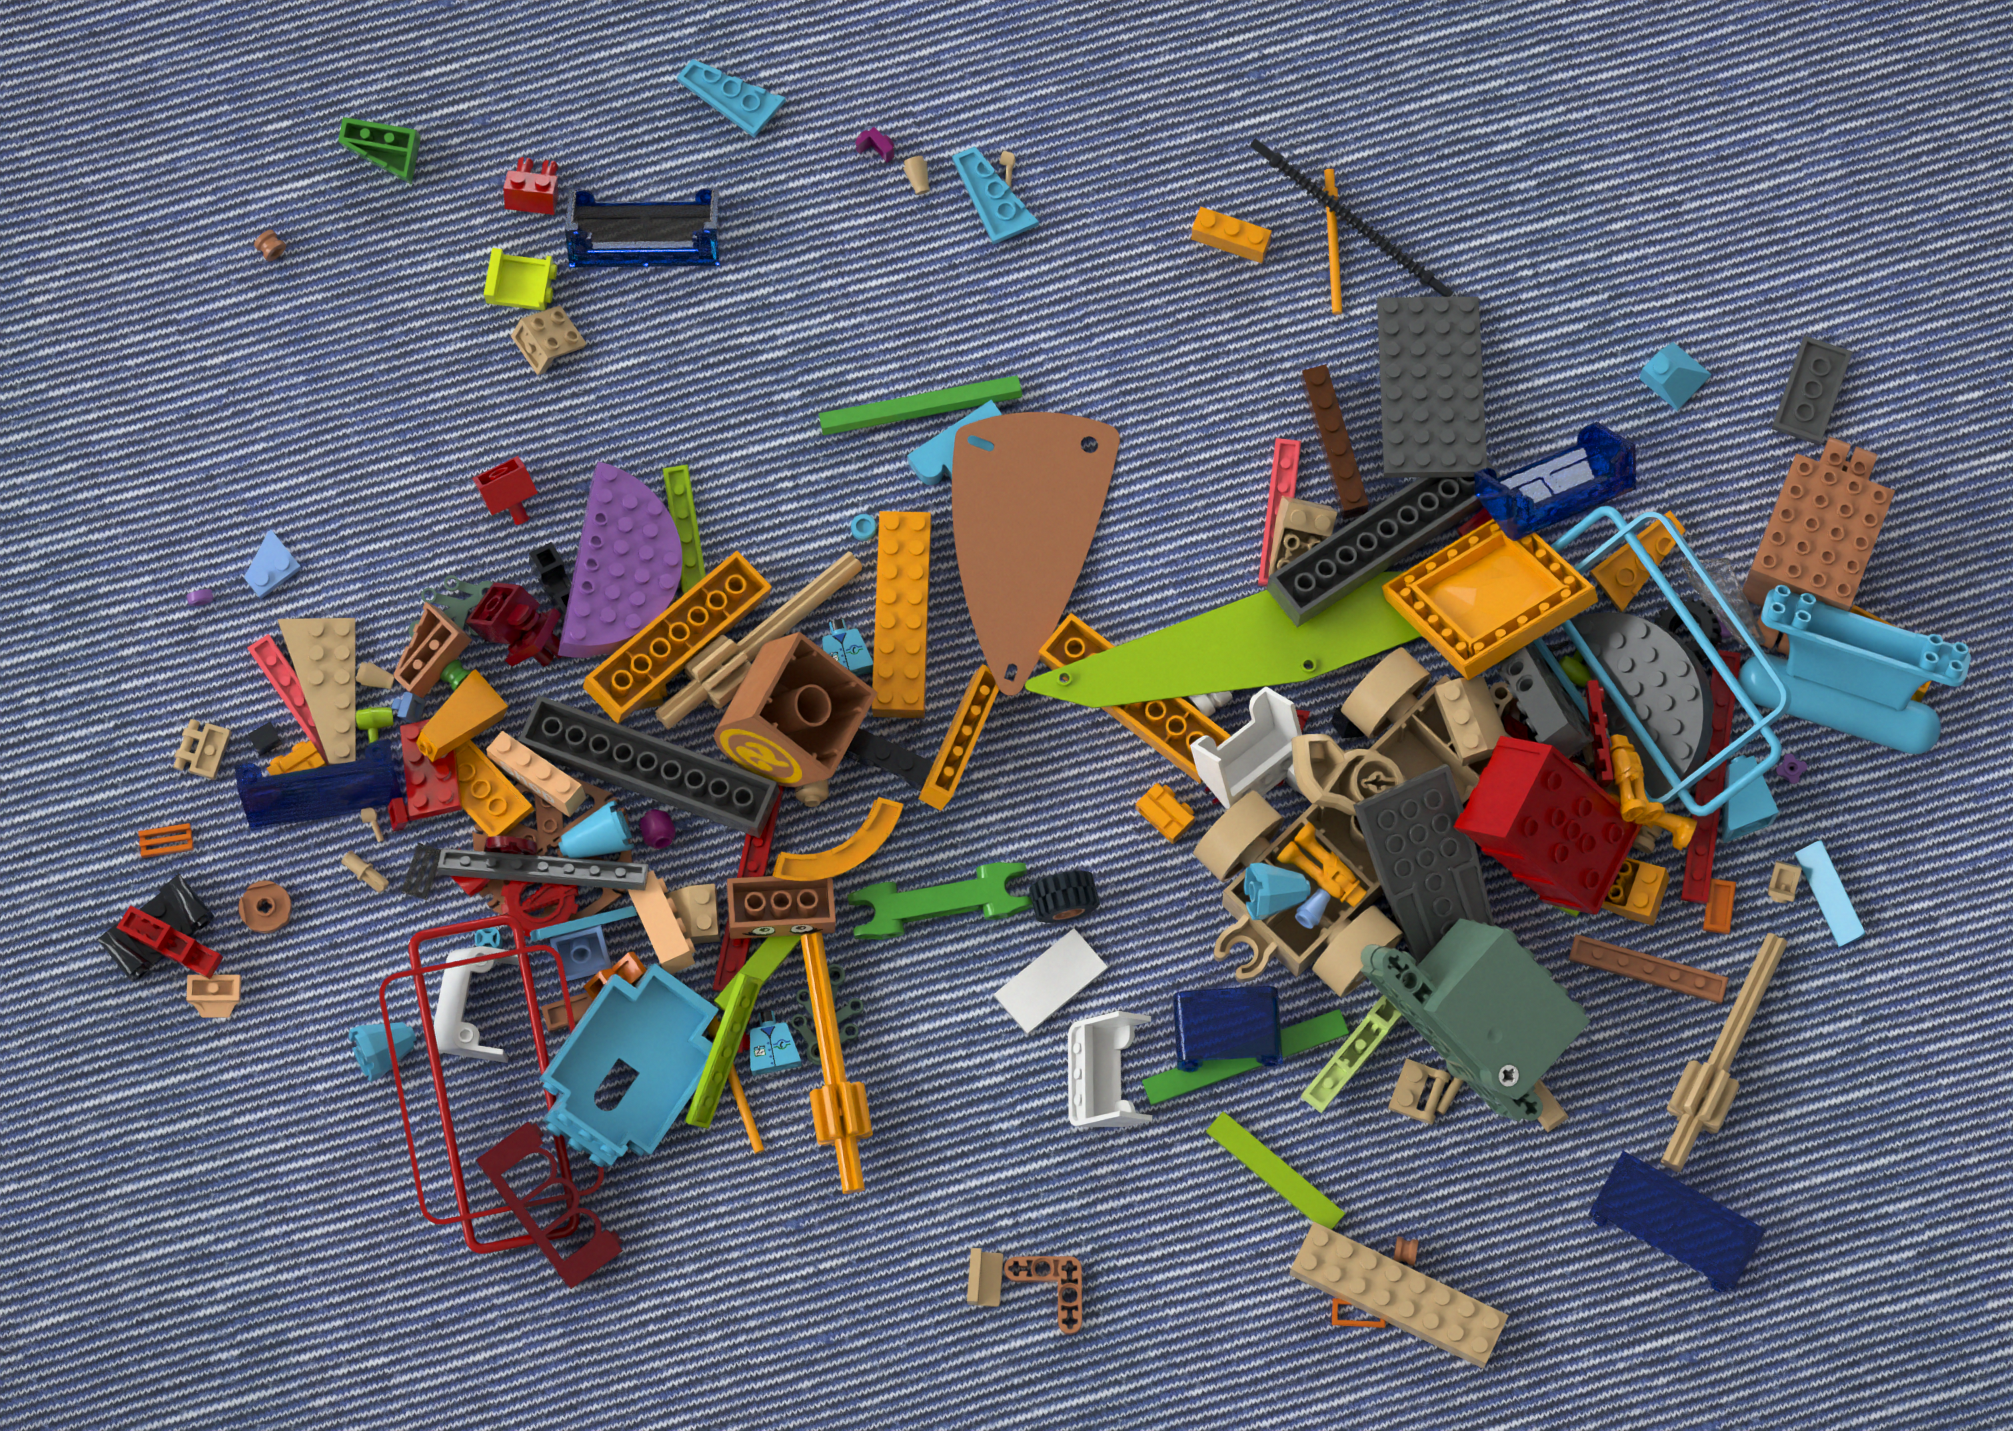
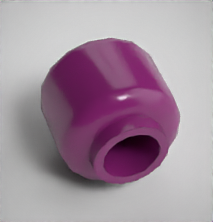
(657, 829)

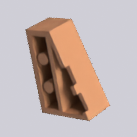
(431, 650)

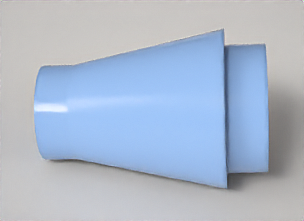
(1312, 909)

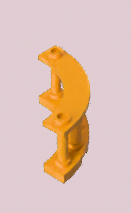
(846, 856)

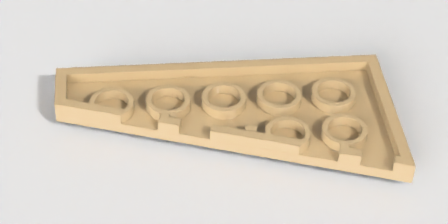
(326, 669)

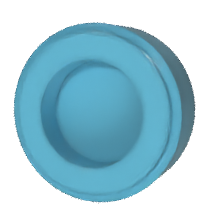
(863, 527)

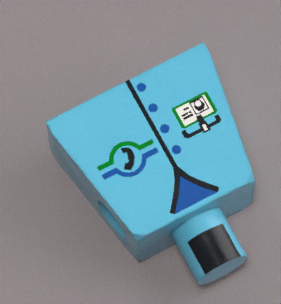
(848, 648)
(772, 1046)

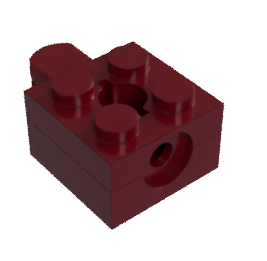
(504, 613)

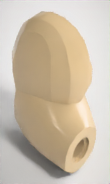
(1338, 776)

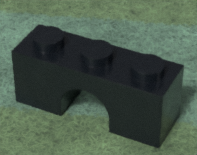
(552, 576)

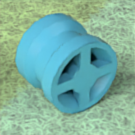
(485, 936)

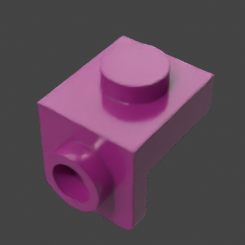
(882, 144)

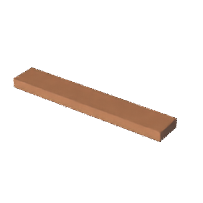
(1648, 969)

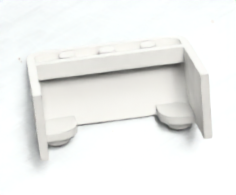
(451, 1032)
(1096, 1071)

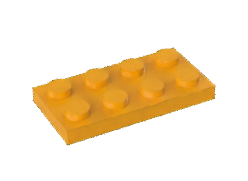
(487, 793)

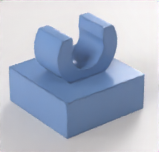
(410, 707)

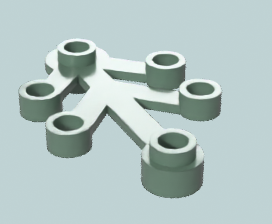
(458, 607)
(841, 1015)

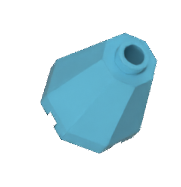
(1273, 890)
(373, 1049)

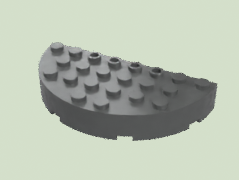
(1660, 685)
(1545, 701)

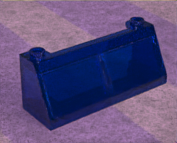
(1560, 484)
(320, 790)
(1677, 1221)

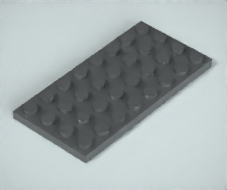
(1431, 386)

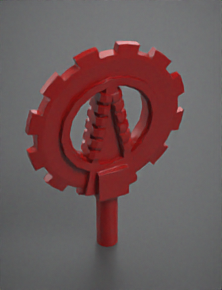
(546, 896)

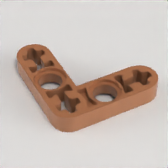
(1056, 1275)

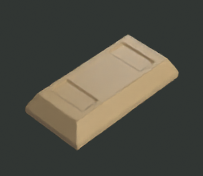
(1552, 1111)

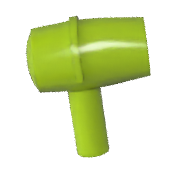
(1575, 669)
(374, 719)

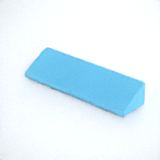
(1830, 893)

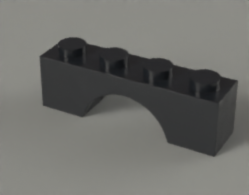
(880, 753)

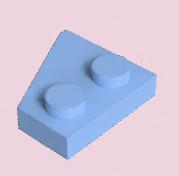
(270, 566)

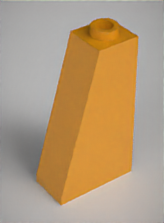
(463, 716)

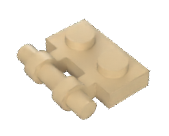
(209, 751)

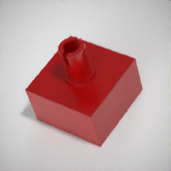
(506, 488)

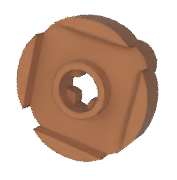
(253, 899)

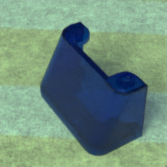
(1227, 1026)

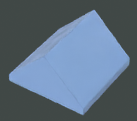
(582, 952)

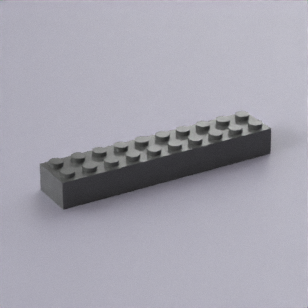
(1372, 544)
(650, 766)

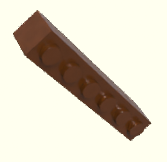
(1334, 442)

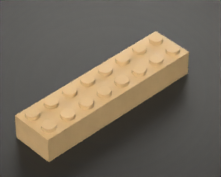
(1398, 1295)

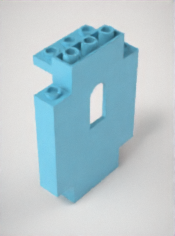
(655, 1033)

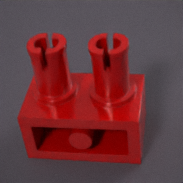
(530, 190)

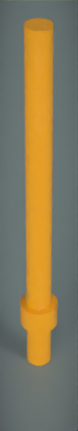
(1333, 245)
(739, 1096)

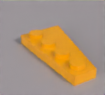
(1624, 573)

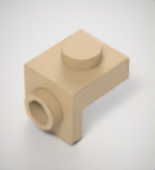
(1784, 882)

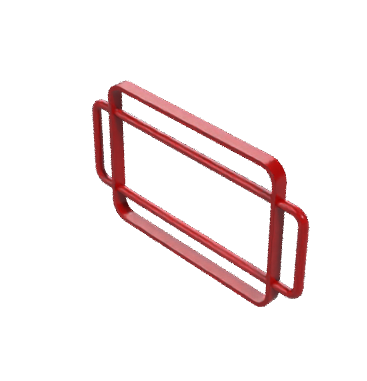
(439, 1083)

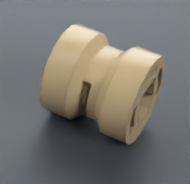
(1646, 838)

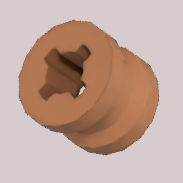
(270, 245)
(1405, 1250)

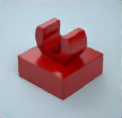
(398, 814)

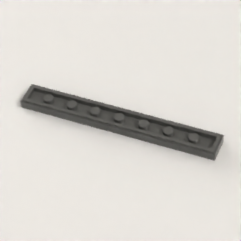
(543, 869)

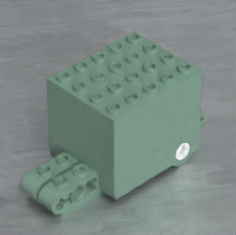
(1483, 1011)

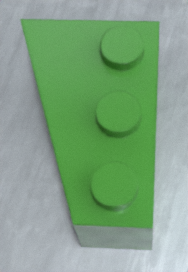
(383, 145)

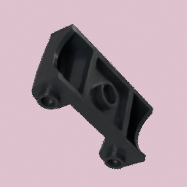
(175, 906)

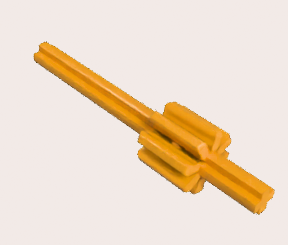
(839, 1106)

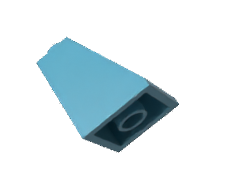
(1751, 807)

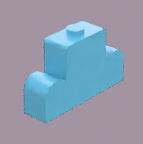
(936, 455)

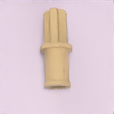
(365, 872)

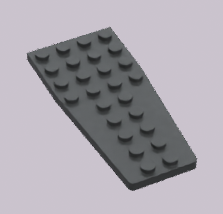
(1422, 860)

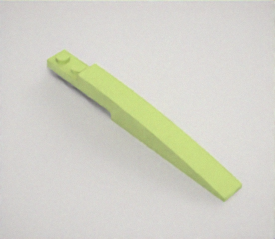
(1352, 1054)

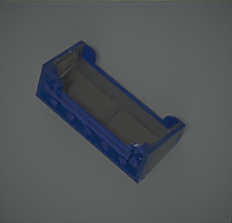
(643, 231)

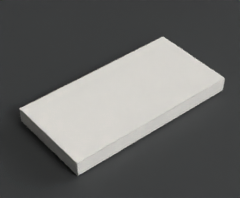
(1050, 981)

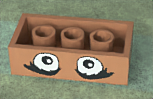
(779, 907)

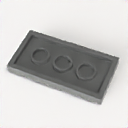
(1812, 390)

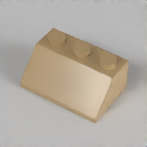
(1470, 718)

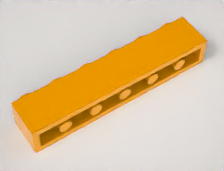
(960, 739)

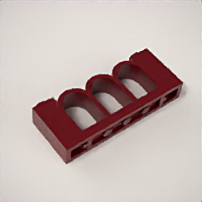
(586, 1259)

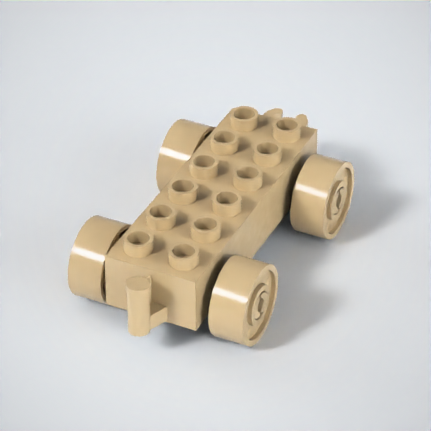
(1244, 834)

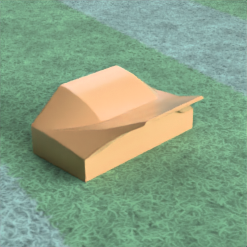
(215, 996)

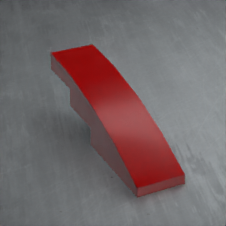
(170, 942)

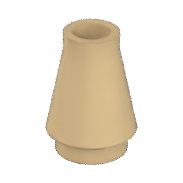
(917, 174)
(374, 676)

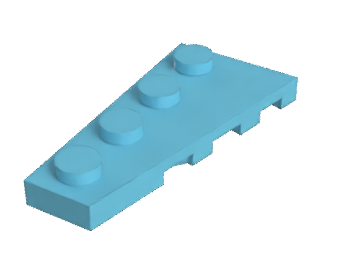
(738, 101)
(996, 204)

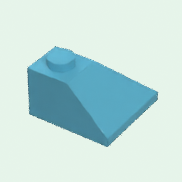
(1674, 375)

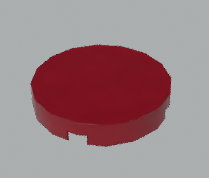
(511, 845)

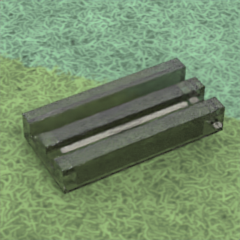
(412, 869)

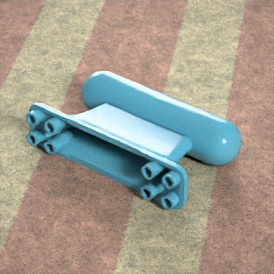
(1854, 672)

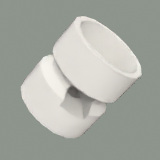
(1207, 702)

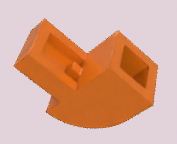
(627, 968)

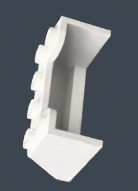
(1253, 756)

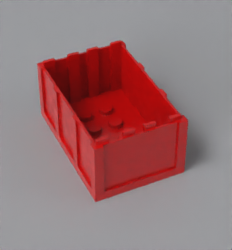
(1548, 824)

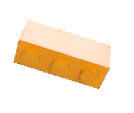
(1231, 235)

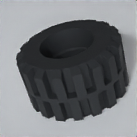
(1702, 615)

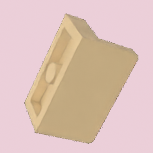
(984, 1278)

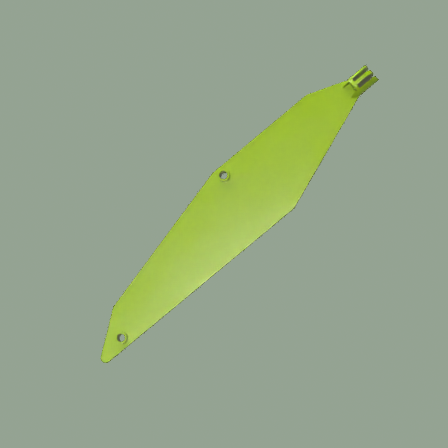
(1232, 650)

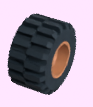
(1064, 896)

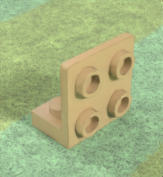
(545, 337)

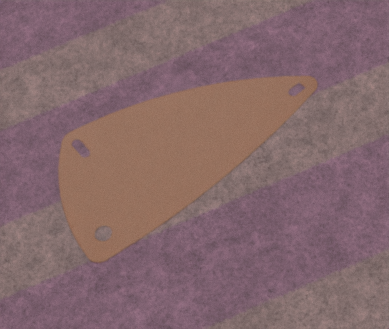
(1025, 527)

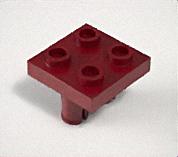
(537, 641)

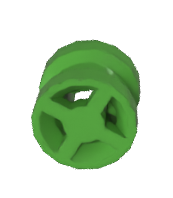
(454, 674)

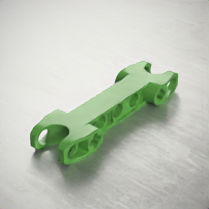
(897, 908)

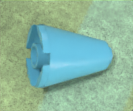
(598, 834)

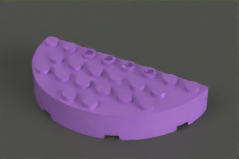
(623, 565)

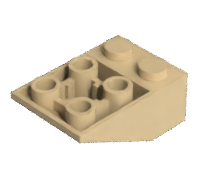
(1298, 529)

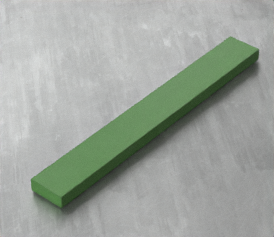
(920, 405)
(1294, 1040)

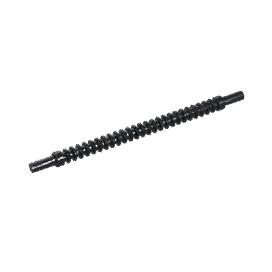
(1276, 161)

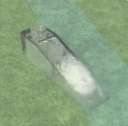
(1727, 582)

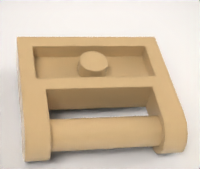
(1410, 1087)

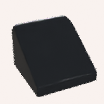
(265, 738)

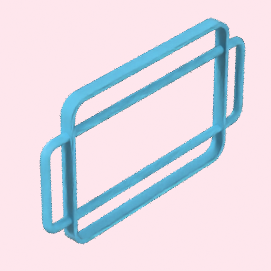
(1762, 725)

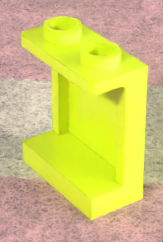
(519, 281)

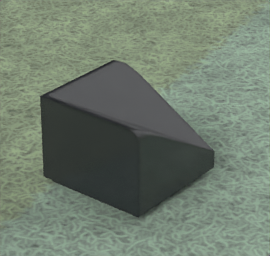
(1344, 725)

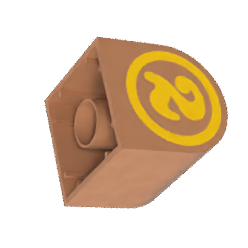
(793, 713)

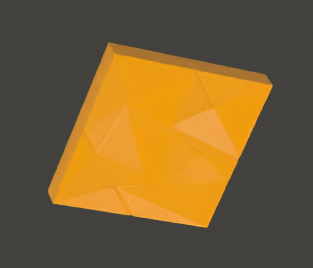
(1488, 596)

